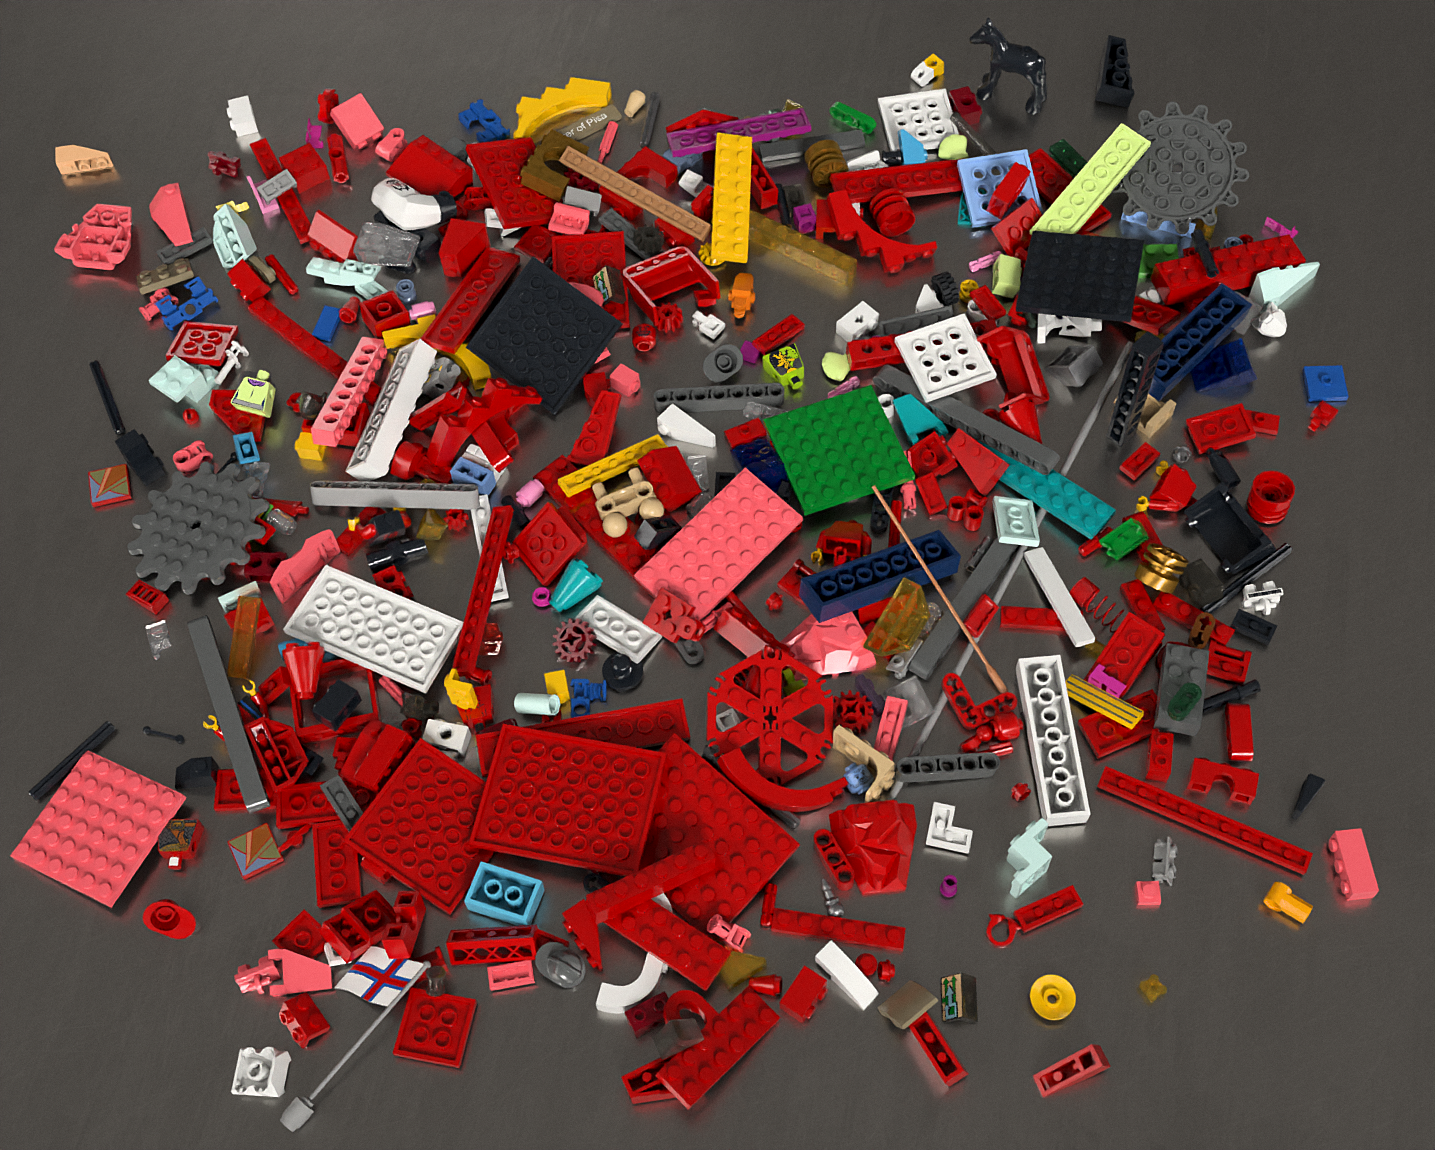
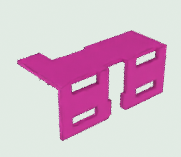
(315, 132)
(1275, 226)
(1111, 682)

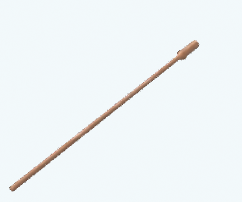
(991, 671)

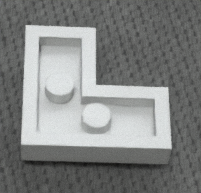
(943, 834)

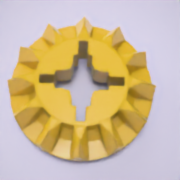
(704, 255)

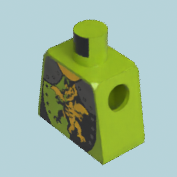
(785, 366)

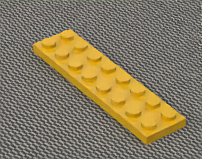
(731, 198)

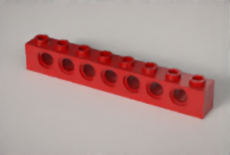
(878, 357)

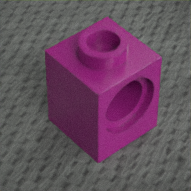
(804, 218)

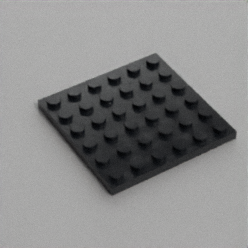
(1080, 276)
(544, 335)

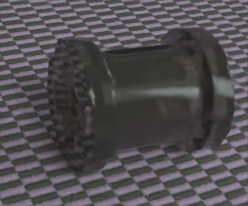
(435, 981)

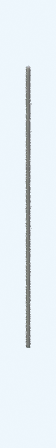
(1014, 564)

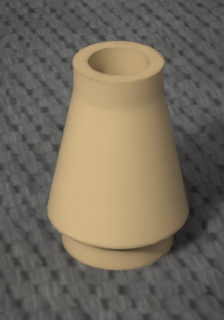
(634, 102)

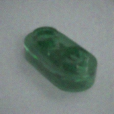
(1183, 703)

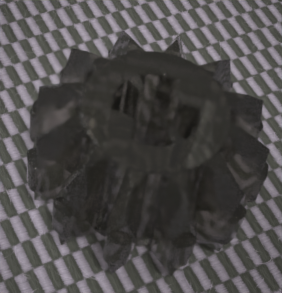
(648, 239)

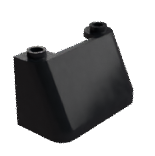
(1229, 529)

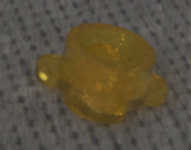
(1151, 994)

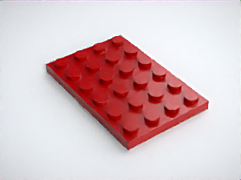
(499, 171)
(583, 255)

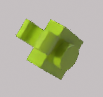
(792, 685)

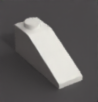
(682, 427)

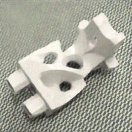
(1082, 328)

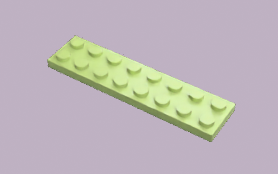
(1094, 182)

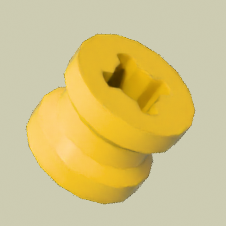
(966, 287)

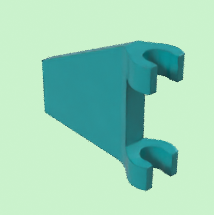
(916, 418)

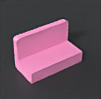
(261, 202)

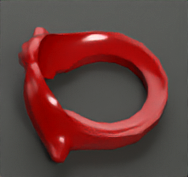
(1013, 927)

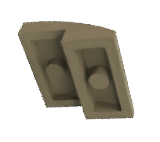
(907, 1004)

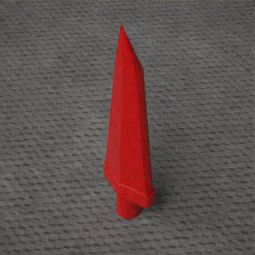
(289, 507)

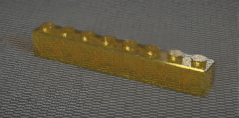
(801, 248)

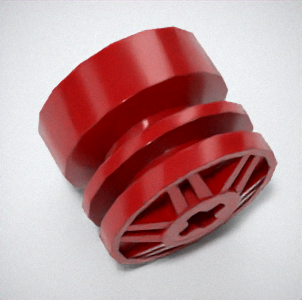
(892, 212)
(1270, 497)

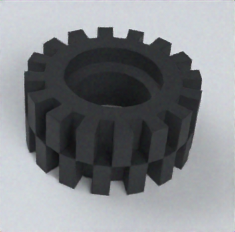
(945, 288)

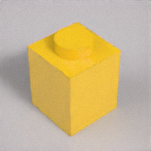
(308, 450)
(557, 684)

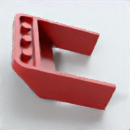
(665, 275)

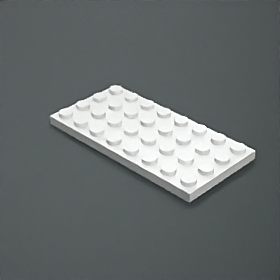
(375, 628)

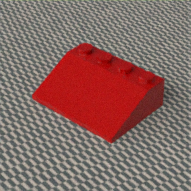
(431, 169)

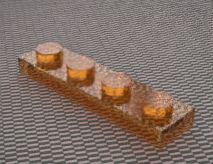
(243, 637)

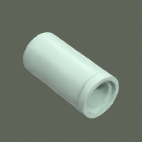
(537, 703)

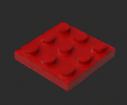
(202, 343)
(548, 544)
(435, 1028)

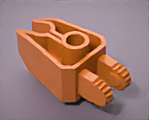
(742, 294)

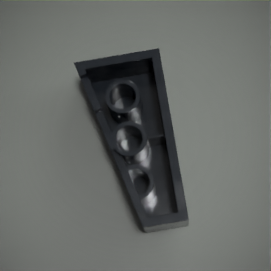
(1114, 77)

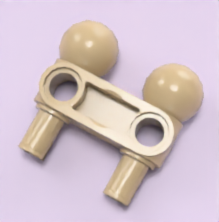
(625, 503)

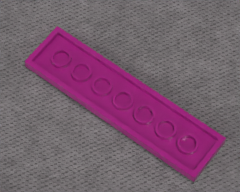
(759, 128)

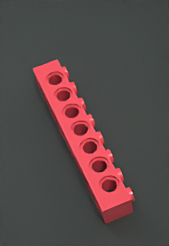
(348, 392)

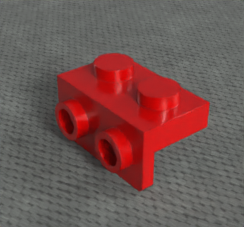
(303, 1019)

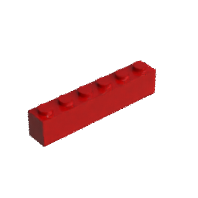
(650, 882)

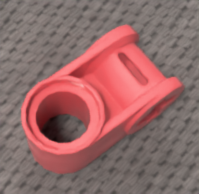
(392, 147)
(191, 457)

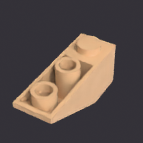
(78, 159)

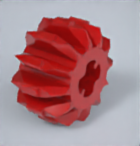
(669, 317)

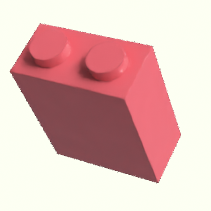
(357, 122)

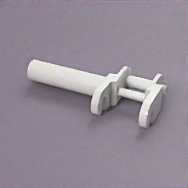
(232, 360)

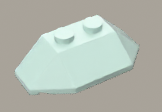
(231, 237)

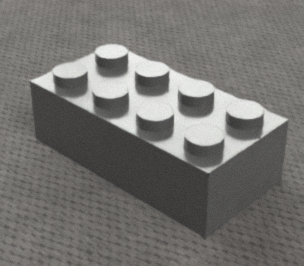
(1179, 667)

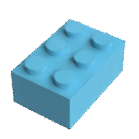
(504, 895)

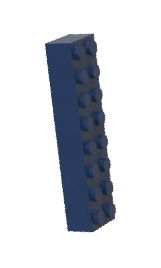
(1197, 337)
(877, 576)

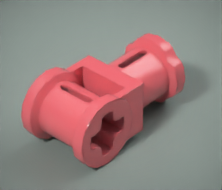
(150, 309)
(730, 934)

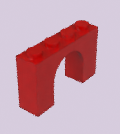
(644, 164)

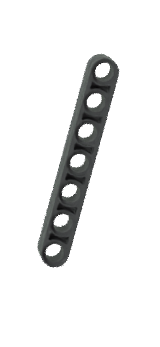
(728, 397)

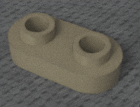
(265, 272)

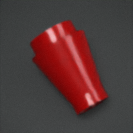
(349, 311)
(767, 984)

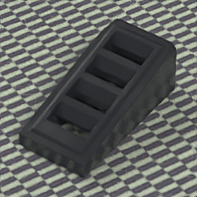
(1309, 789)

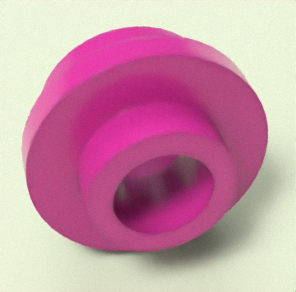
(539, 592)

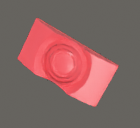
(304, 564)

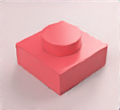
(1148, 893)

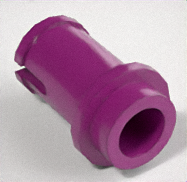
(948, 887)

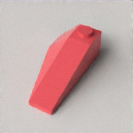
(171, 214)

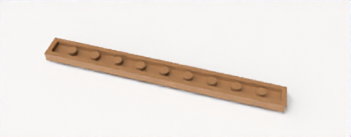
(636, 194)

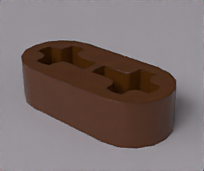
(1197, 628)

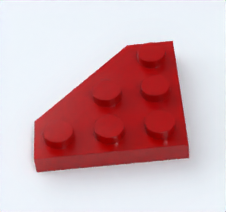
(700, 119)
(235, 419)

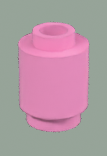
(422, 309)
(530, 493)

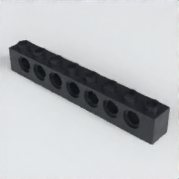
(1134, 388)

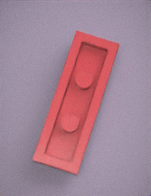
(891, 726)

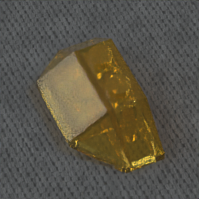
(900, 621)

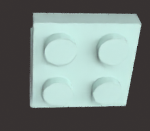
(183, 379)
(1028, 857)

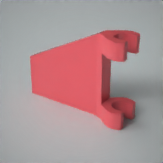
(300, 973)

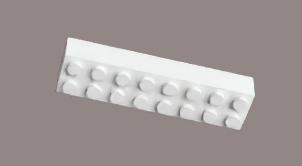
(392, 411)
(1052, 740)

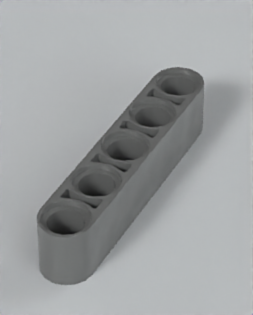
(955, 761)

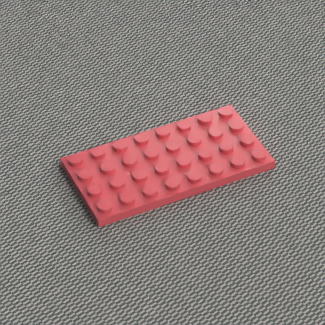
(721, 544)

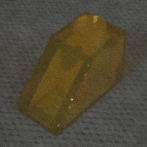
(740, 969)

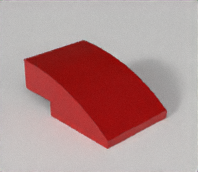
(358, 925)

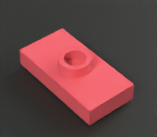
(510, 975)

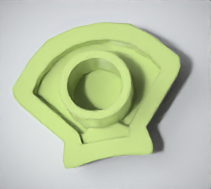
(953, 147)
(835, 365)

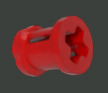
(481, 676)

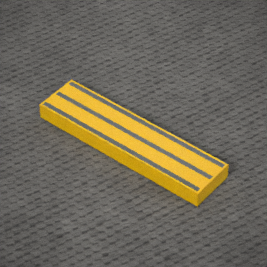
(1103, 702)

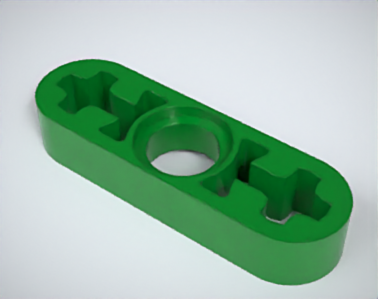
(843, 113)

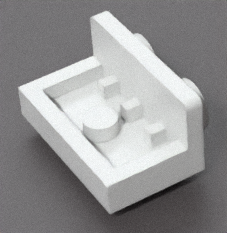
(866, 161)

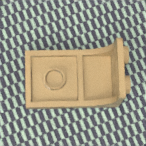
(862, 753)

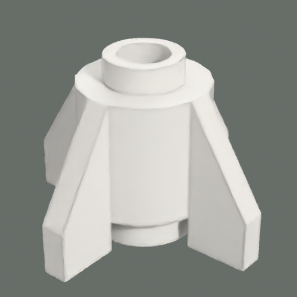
(1271, 322)

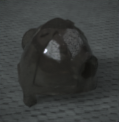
(311, 404)

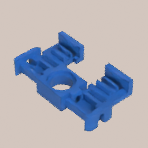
(492, 129)
(176, 316)
(584, 694)

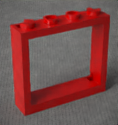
(350, 725)

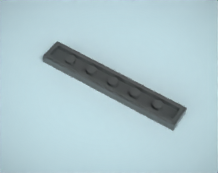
(798, 147)

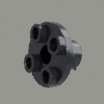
(622, 672)

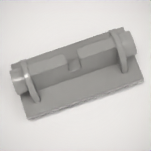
(901, 661)
(1166, 869)

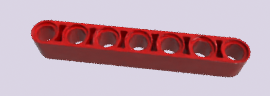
(488, 439)

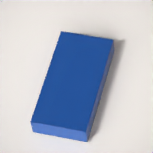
(327, 323)

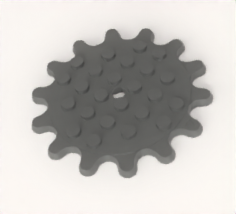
(1205, 175)
(190, 554)

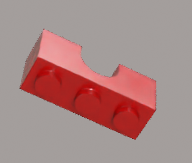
(1240, 781)
(401, 936)

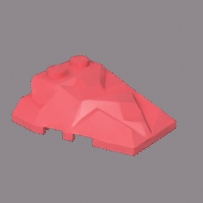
(100, 239)
(829, 646)

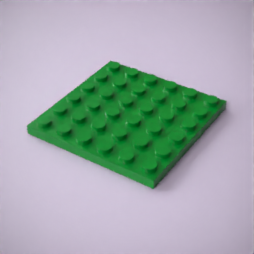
(838, 449)

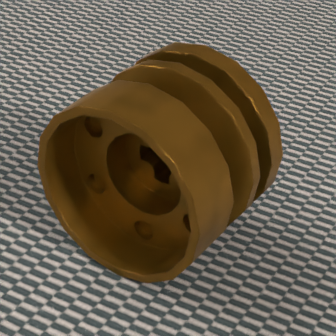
(823, 160)
(1160, 570)

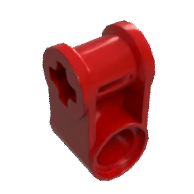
(478, 198)

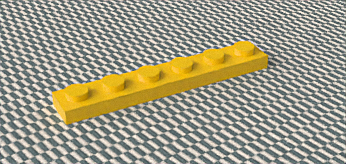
(608, 467)

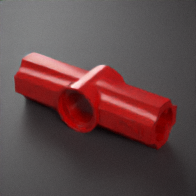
(337, 158)

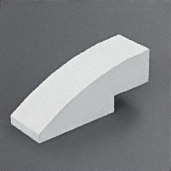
(846, 975)

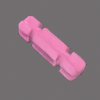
(984, 261)
(845, 387)

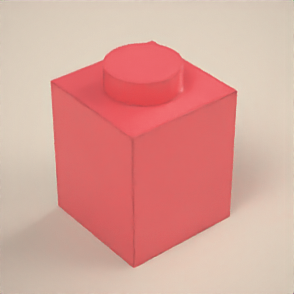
(625, 380)

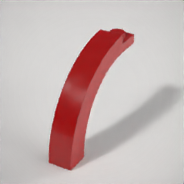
(766, 793)

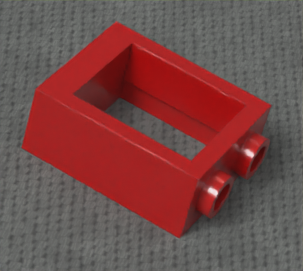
(1008, 190)

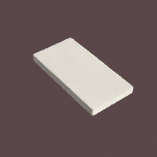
(619, 629)

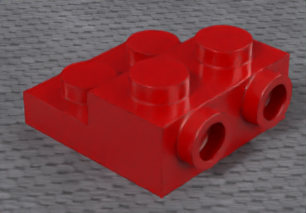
(932, 455)

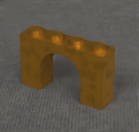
(539, 176)

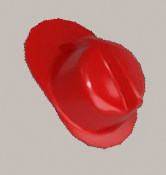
(169, 919)

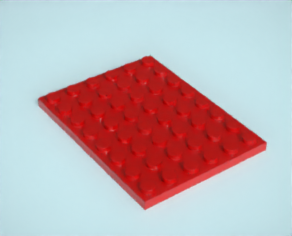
(569, 800)
(703, 805)

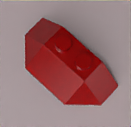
(277, 751)

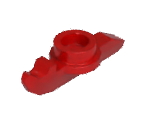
(294, 837)

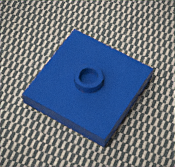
(1325, 383)

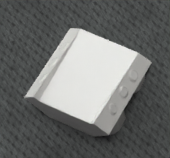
(261, 1072)

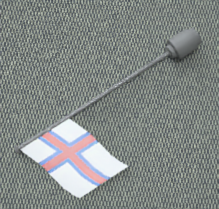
(378, 982)

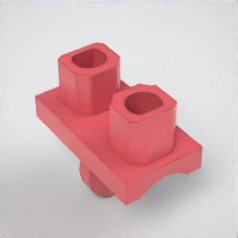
(257, 977)

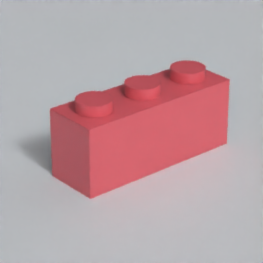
(1353, 864)

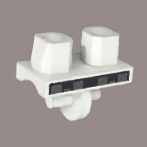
(1262, 600)

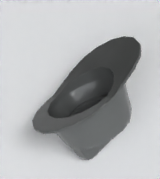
(722, 363)
(560, 964)

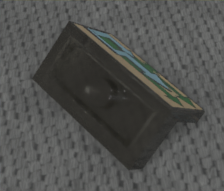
(610, 283)
(959, 998)

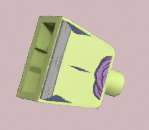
(255, 395)

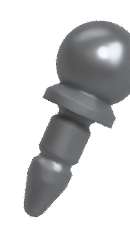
(834, 907)

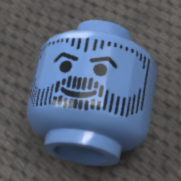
(858, 778)

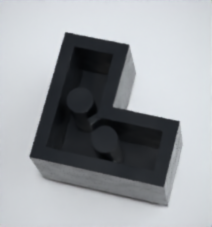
(140, 457)

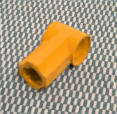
(1281, 899)

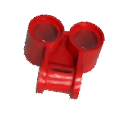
(967, 509)

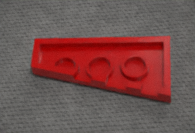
(597, 431)

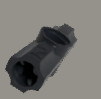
(396, 553)

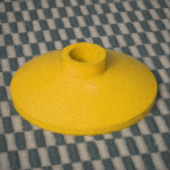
(1059, 989)

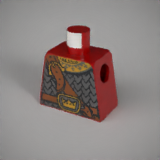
(179, 841)

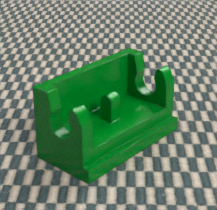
(1124, 538)

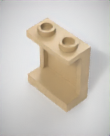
(1154, 415)

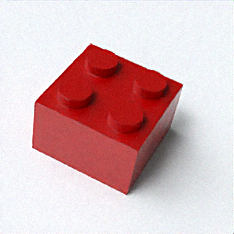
(305, 167)
(384, 313)

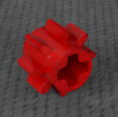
(456, 519)

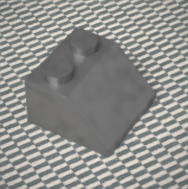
(1075, 365)

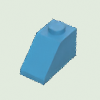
(911, 149)
(245, 448)

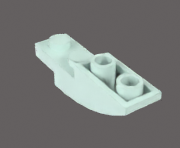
(343, 274)

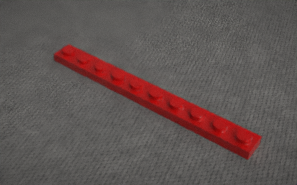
(306, 343)
(482, 591)
(1205, 820)

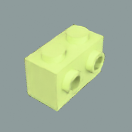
(1006, 276)

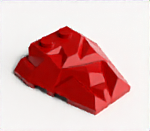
(876, 843)

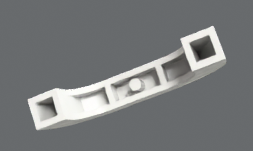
(622, 998)

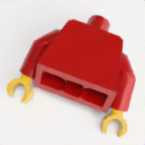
(1172, 490)
(844, 534)

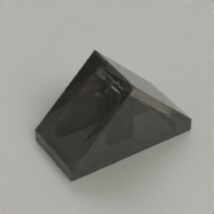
(677, 1036)

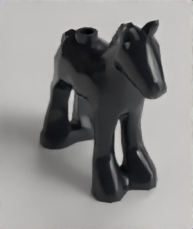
(1011, 59)

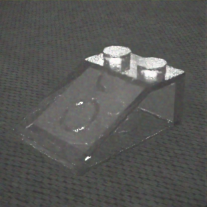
(385, 245)

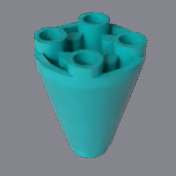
(574, 585)

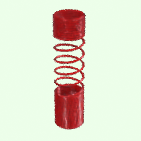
(1085, 591)

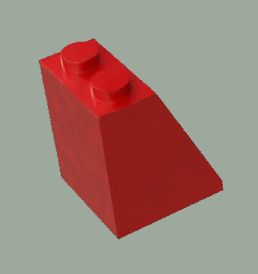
(462, 246)

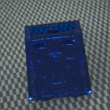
(1224, 368)
(761, 461)

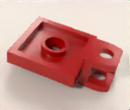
(681, 622)

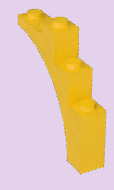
(554, 101)
(473, 366)

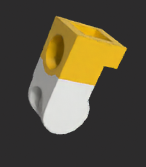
(928, 70)

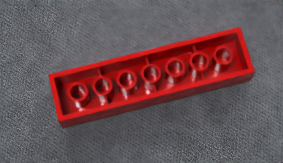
(1237, 266)

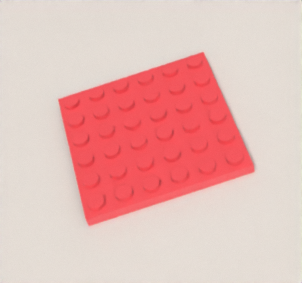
(98, 828)

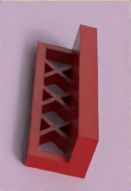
(441, 406)
(491, 939)

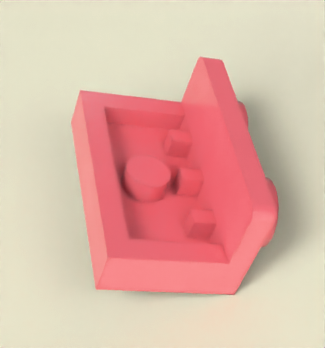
(569, 219)

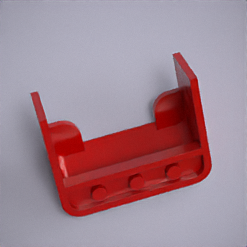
(1018, 365)

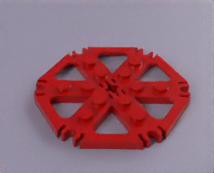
(770, 696)

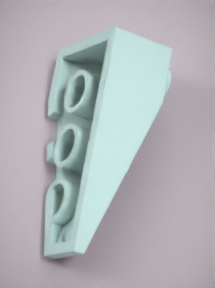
(1278, 285)

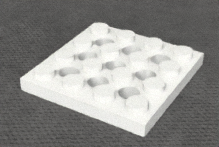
(924, 113)
(941, 331)

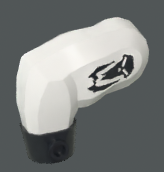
(411, 209)

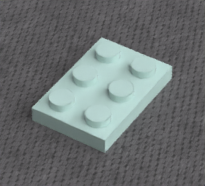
(1015, 521)

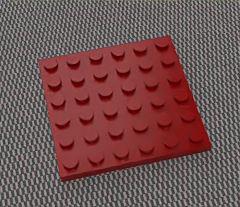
(424, 825)

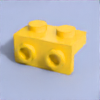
(460, 693)

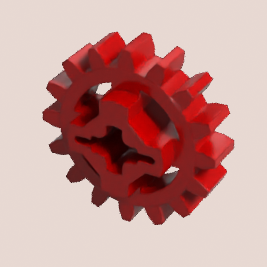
(852, 703)

